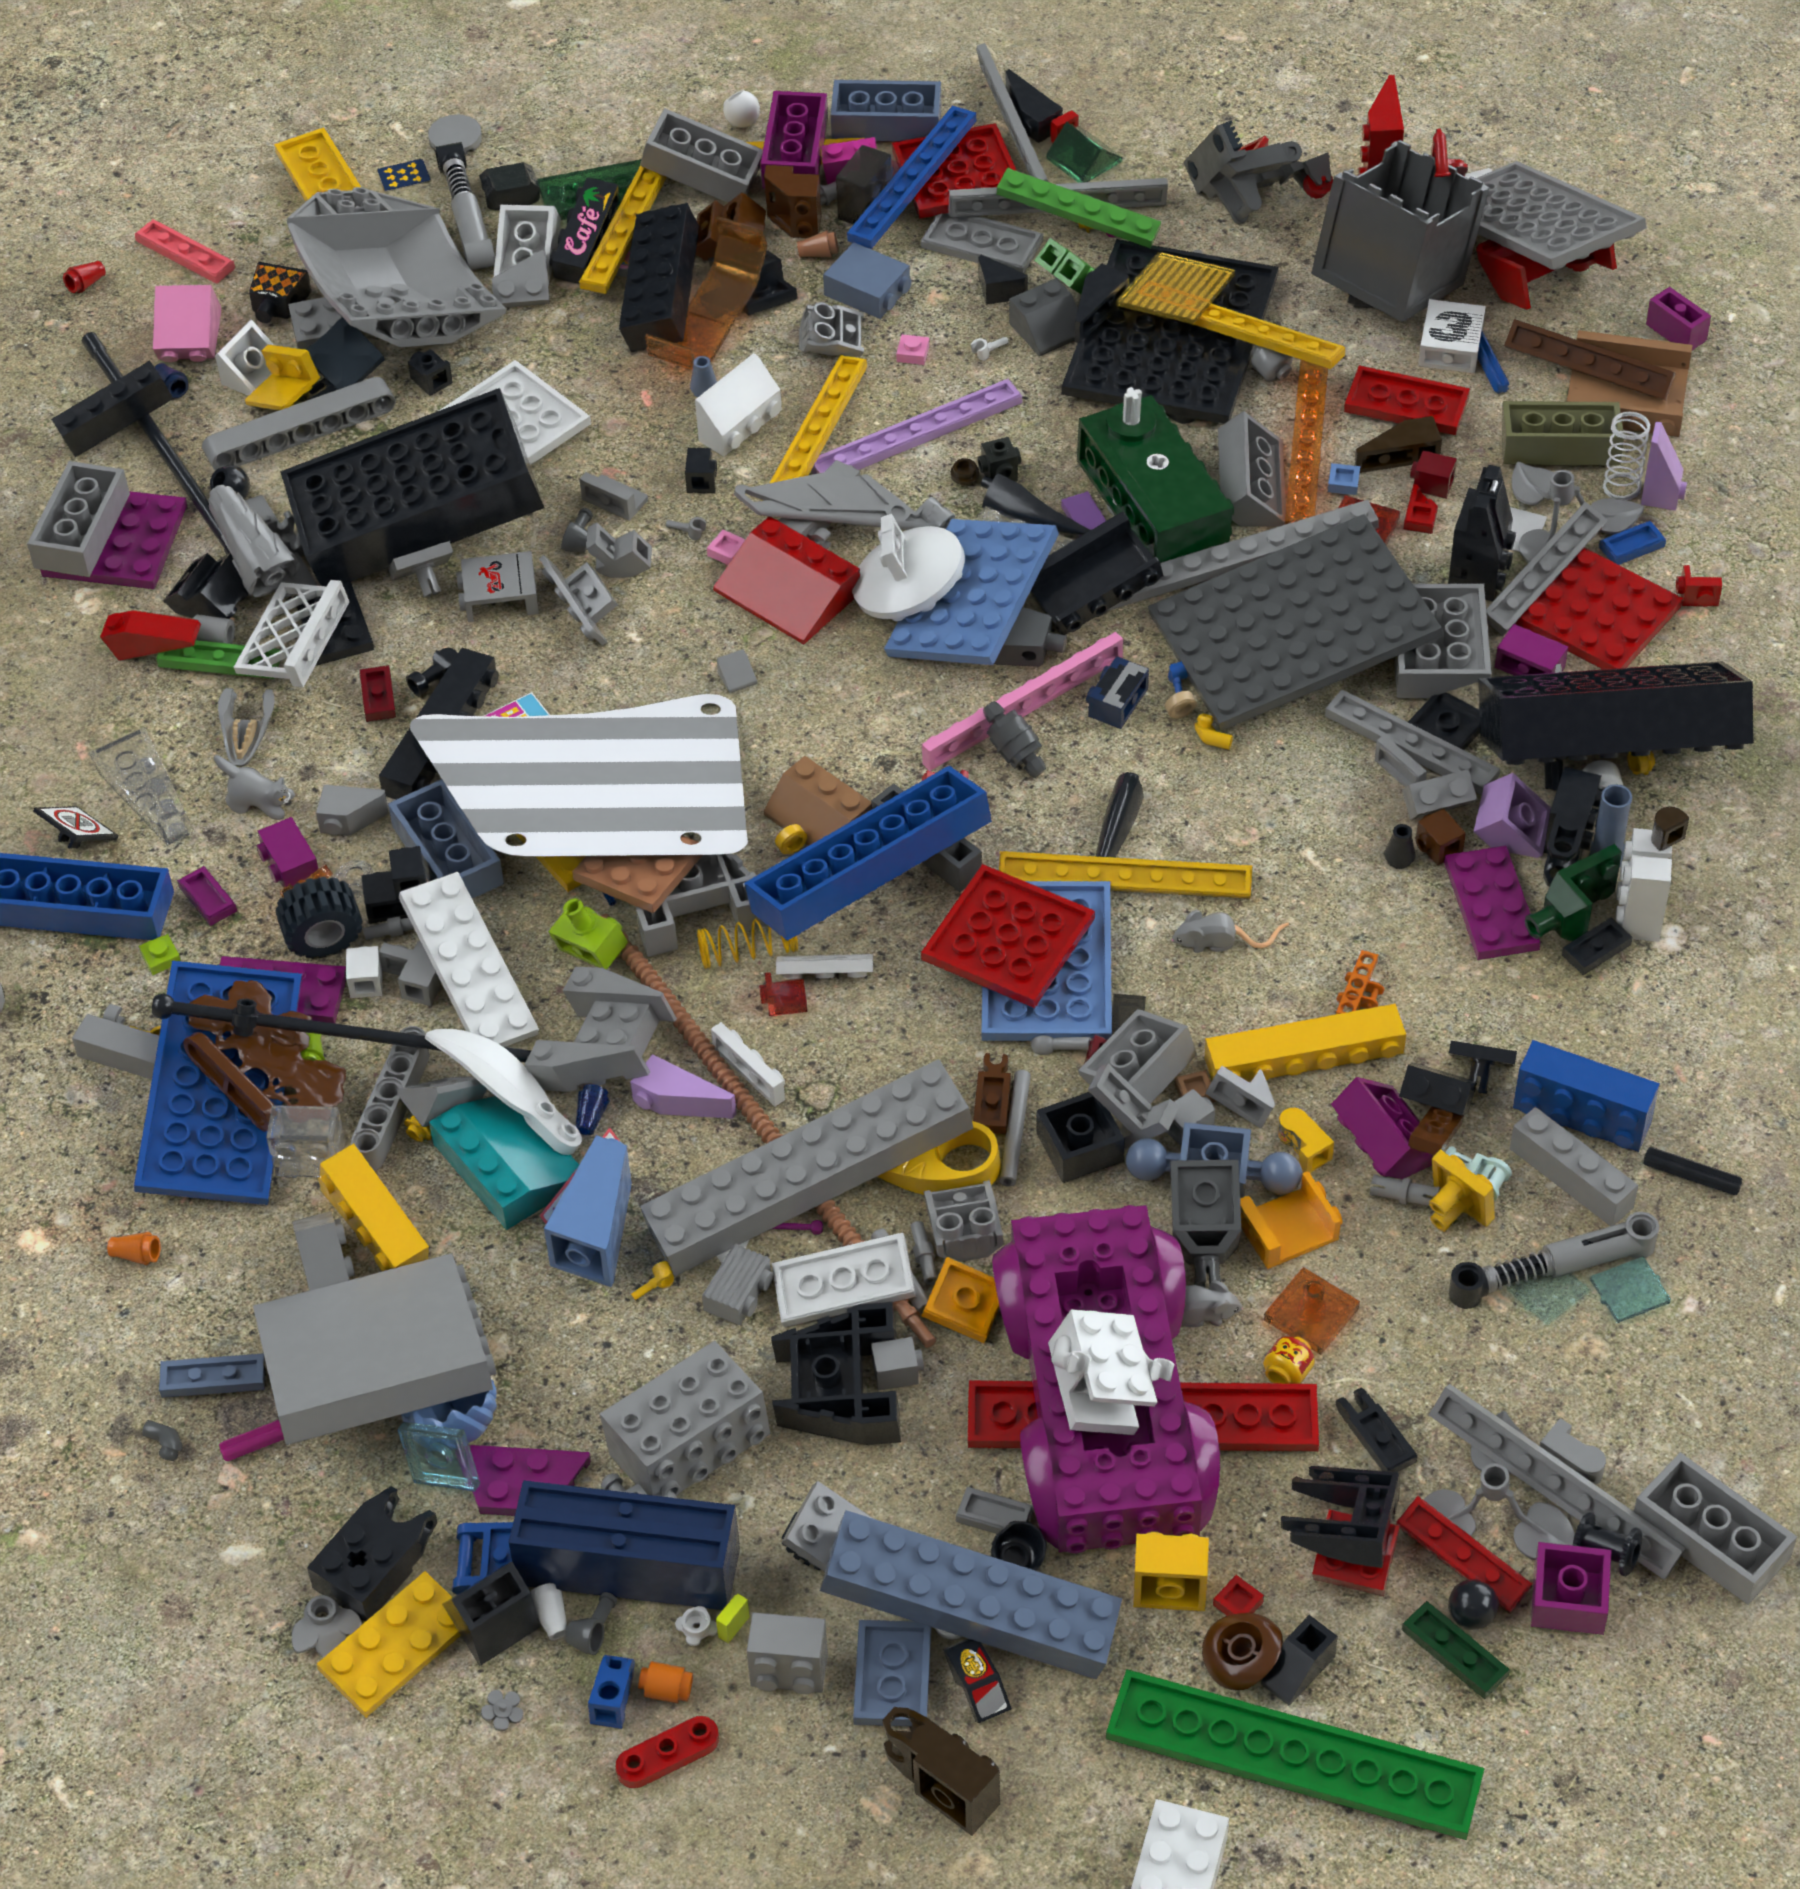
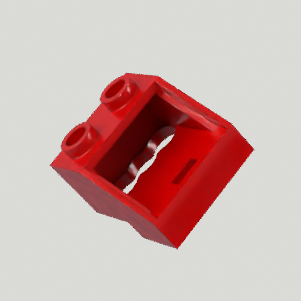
(1356, 1576)

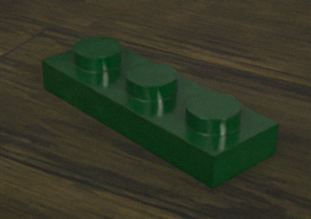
(1455, 1649)

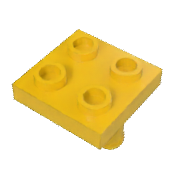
(1459, 1193)

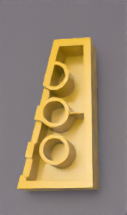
(371, 1210)

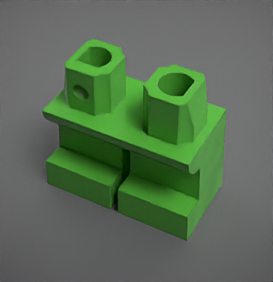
(1064, 265)

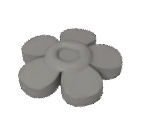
(502, 1709)

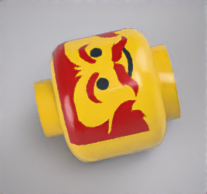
(1289, 1360)

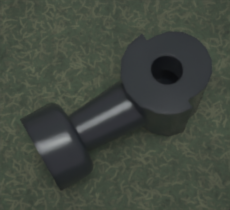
(442, 660)

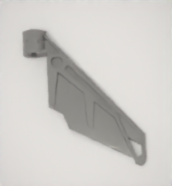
(840, 500)

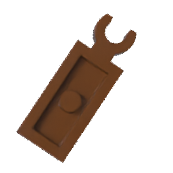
(993, 1095)

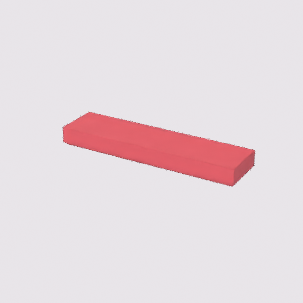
(185, 251)

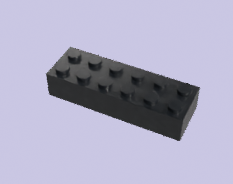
(659, 276)

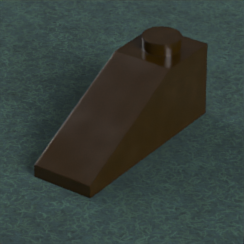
(1399, 445)

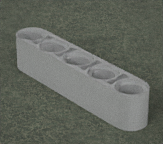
(385, 1108)

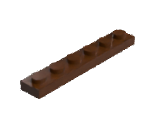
(1590, 359)

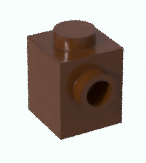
(1439, 836)

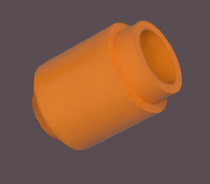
(665, 1682)

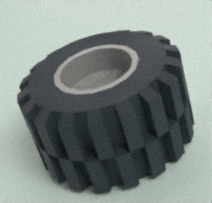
(319, 917)

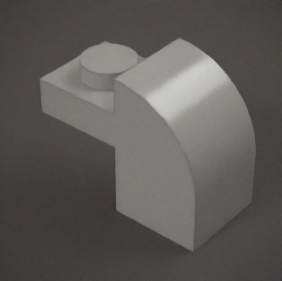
(620, 556)
(416, 973)

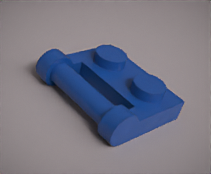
(494, 1551)

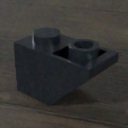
(1301, 1660)

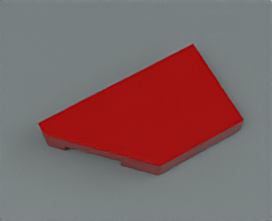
(1420, 512)

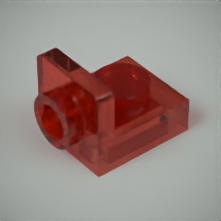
(783, 996)

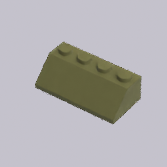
(1559, 432)

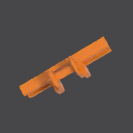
(1363, 982)

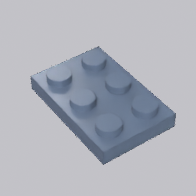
(891, 1670)

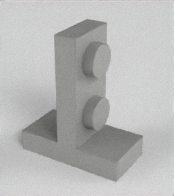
(1135, 1113)

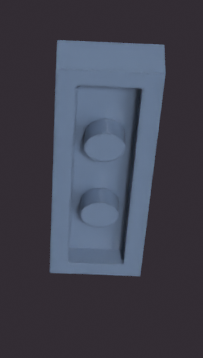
(212, 1375)

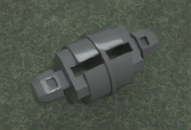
(1014, 739)

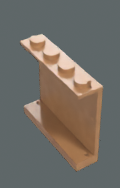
(1659, 353)

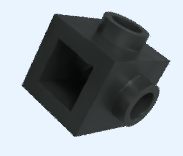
(1000, 458)

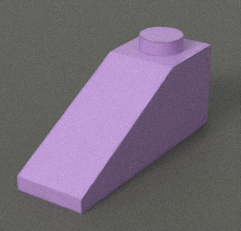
(1663, 474)
(678, 1092)

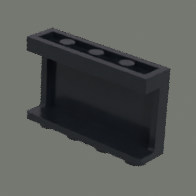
(1094, 574)

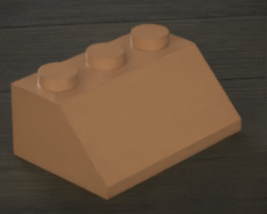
(814, 801)

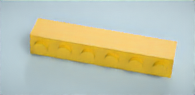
(1309, 1044)

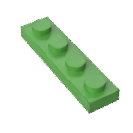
(209, 657)

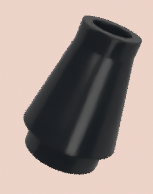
(1400, 848)

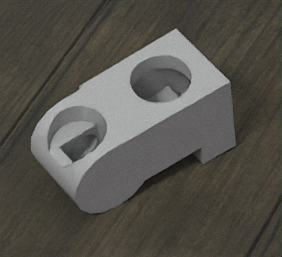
(1584, 1459)

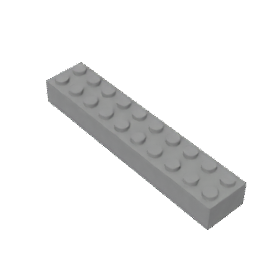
(807, 1167)

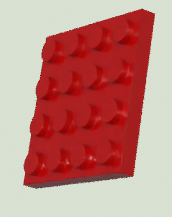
(974, 163)
(1601, 611)
(1008, 935)

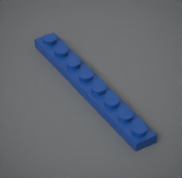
(911, 177)

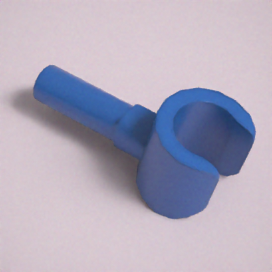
(1176, 674)

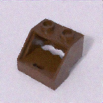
(796, 201)
(740, 209)

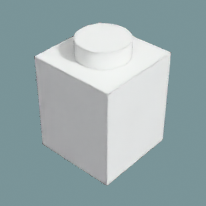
(364, 972)

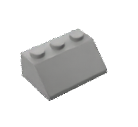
(1145, 1053)

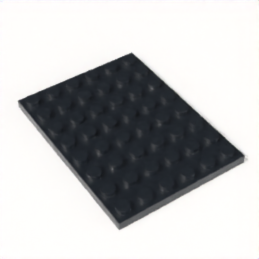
(1176, 362)

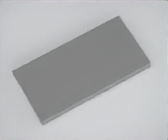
(976, 235)

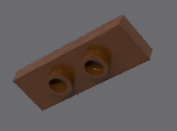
(1435, 1130)

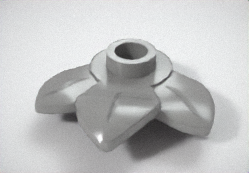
(323, 1632)

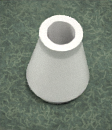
(550, 1610)

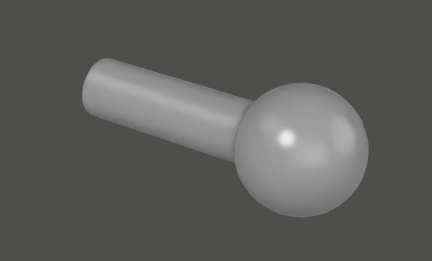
(1046, 1045)

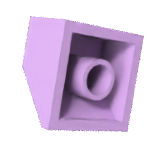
(1512, 817)

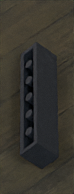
(457, 693)

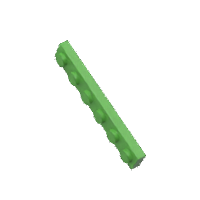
(1078, 207)

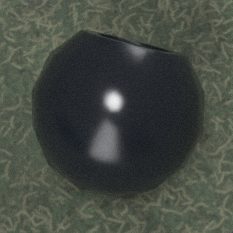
(233, 477)
(1473, 1604)

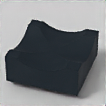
(344, 355)

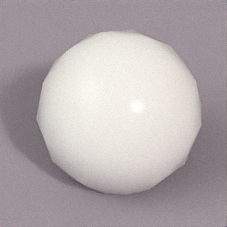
(741, 109)

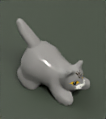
(250, 788)

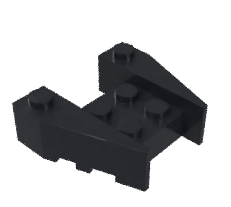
(829, 1377)

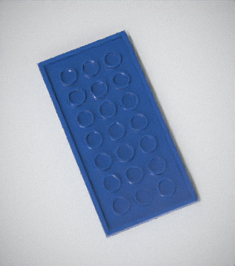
(192, 1132)

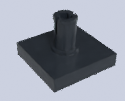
(1481, 1060)

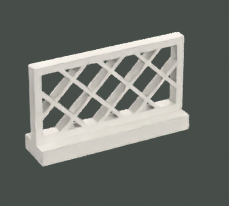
(312, 635)

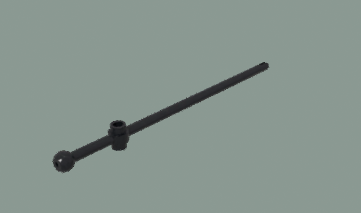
(246, 1018)

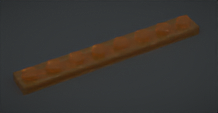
(1306, 442)

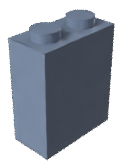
(867, 280)

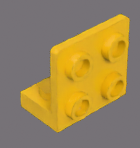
(290, 378)

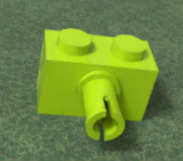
(588, 935)

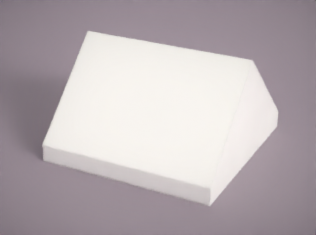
(241, 360)

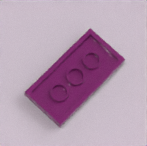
(1491, 902)
(320, 986)

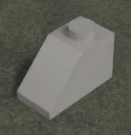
(349, 809)

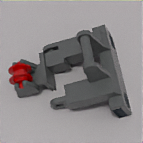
(1236, 175)

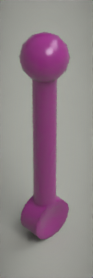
(816, 1226)

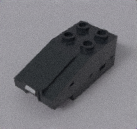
(1483, 535)

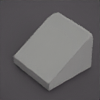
(736, 671)

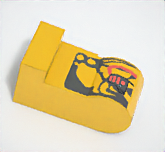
(1306, 1138)

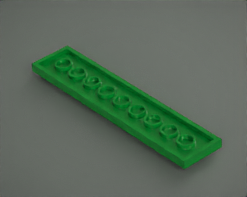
(1296, 1754)

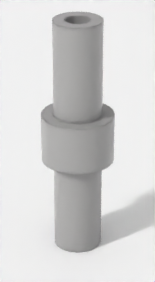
(393, 927)
(924, 1252)

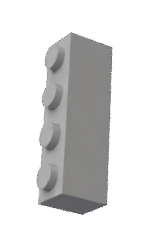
(1573, 1167)

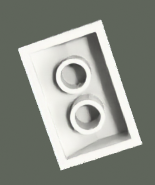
(737, 406)

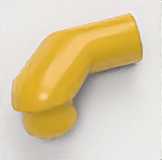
(1209, 735)

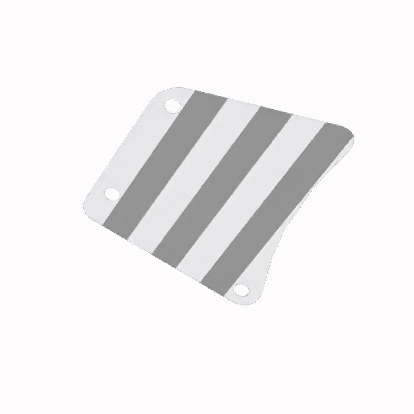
(596, 779)

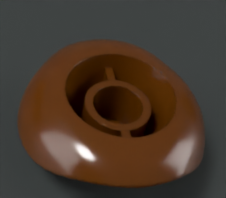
(1241, 1649)

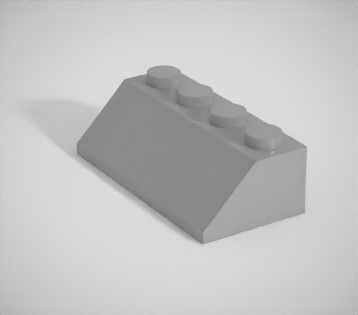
(1252, 472)

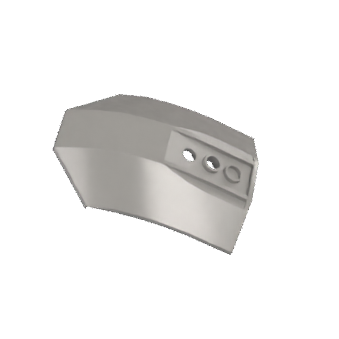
(386, 249)

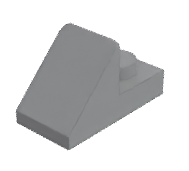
(1246, 1099)

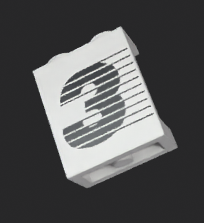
(1451, 336)

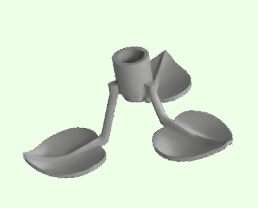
(1534, 484)
(1541, 1524)

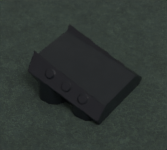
(510, 185)

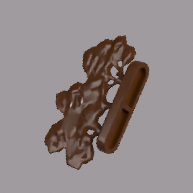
(269, 1049)

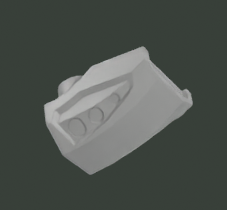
(831, 330)
(965, 1222)

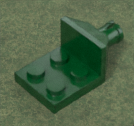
(1573, 893)

